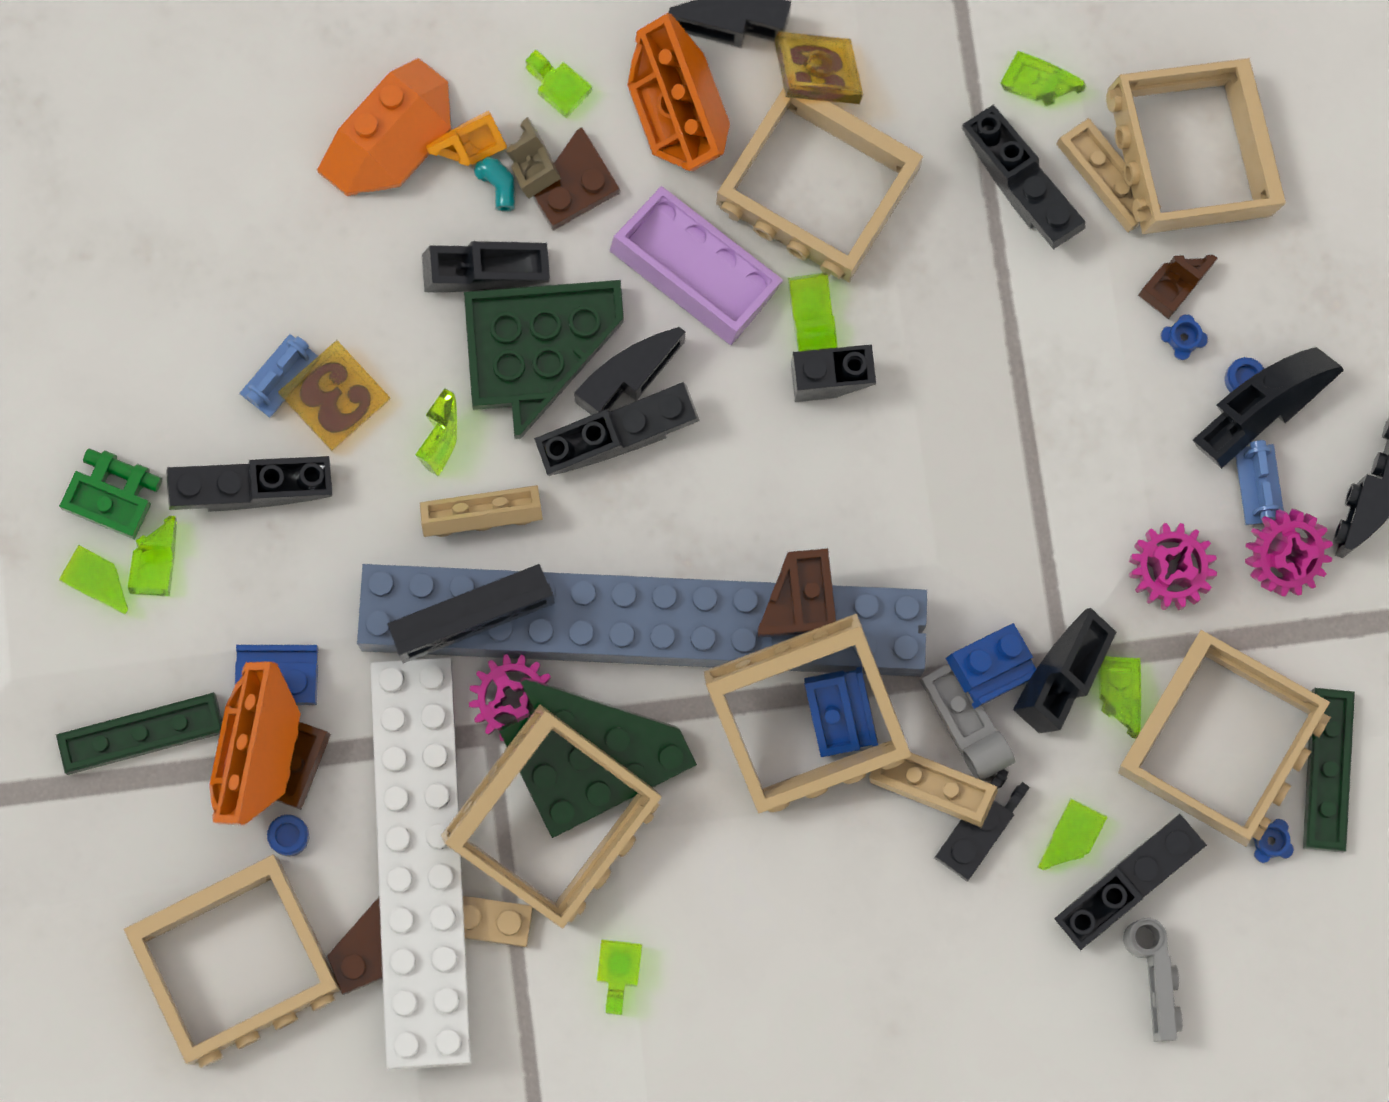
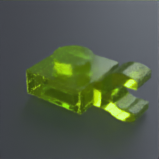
(560, 87)
(619, 968)

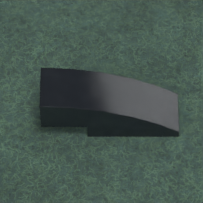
(731, 19)
(484, 266)
(629, 371)
(1065, 673)

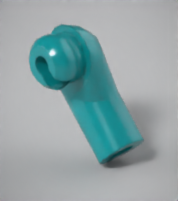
(501, 178)

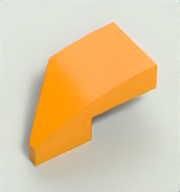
(470, 141)

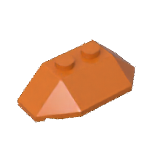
(676, 96)
(389, 131)
(254, 745)

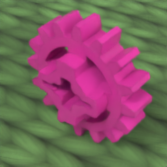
(1287, 551)
(1186, 574)
(502, 681)

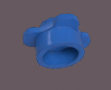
(1188, 326)
(1281, 847)

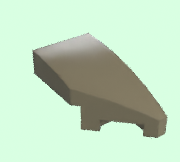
(532, 161)

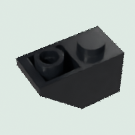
(832, 372)

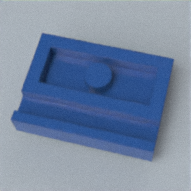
(295, 662)
(992, 665)
(840, 712)

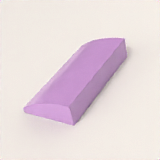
(695, 265)

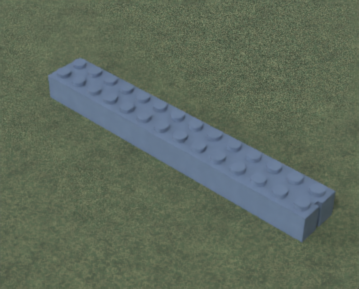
(642, 619)

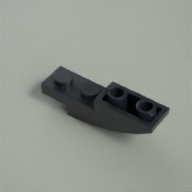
(1021, 179)
(1270, 394)
(617, 431)
(249, 485)
(1367, 504)
(1130, 881)

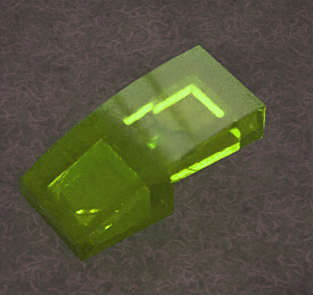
(812, 312)

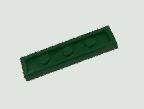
(139, 733)
(1330, 775)

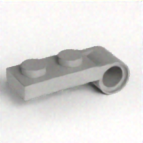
(970, 728)
(1162, 979)

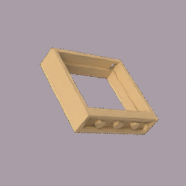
(849, 130)
(1250, 131)
(787, 656)
(1260, 675)
(596, 868)
(202, 902)

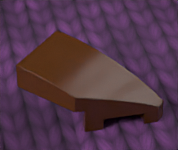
(1175, 282)

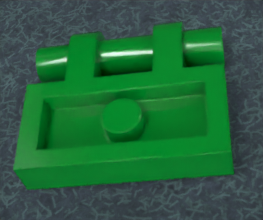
(106, 504)

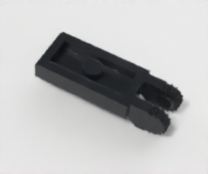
(970, 843)

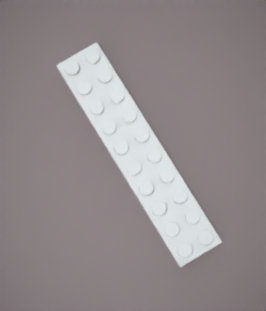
(417, 871)

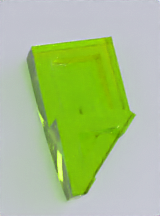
(1039, 79)
(442, 439)
(154, 561)
(95, 579)
(1122, 691)
(1073, 834)

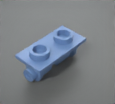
(277, 371)
(1259, 482)

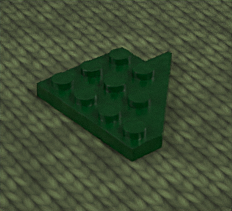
(535, 342)
(570, 784)

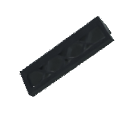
(471, 613)

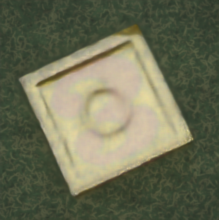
(818, 68)
(334, 395)

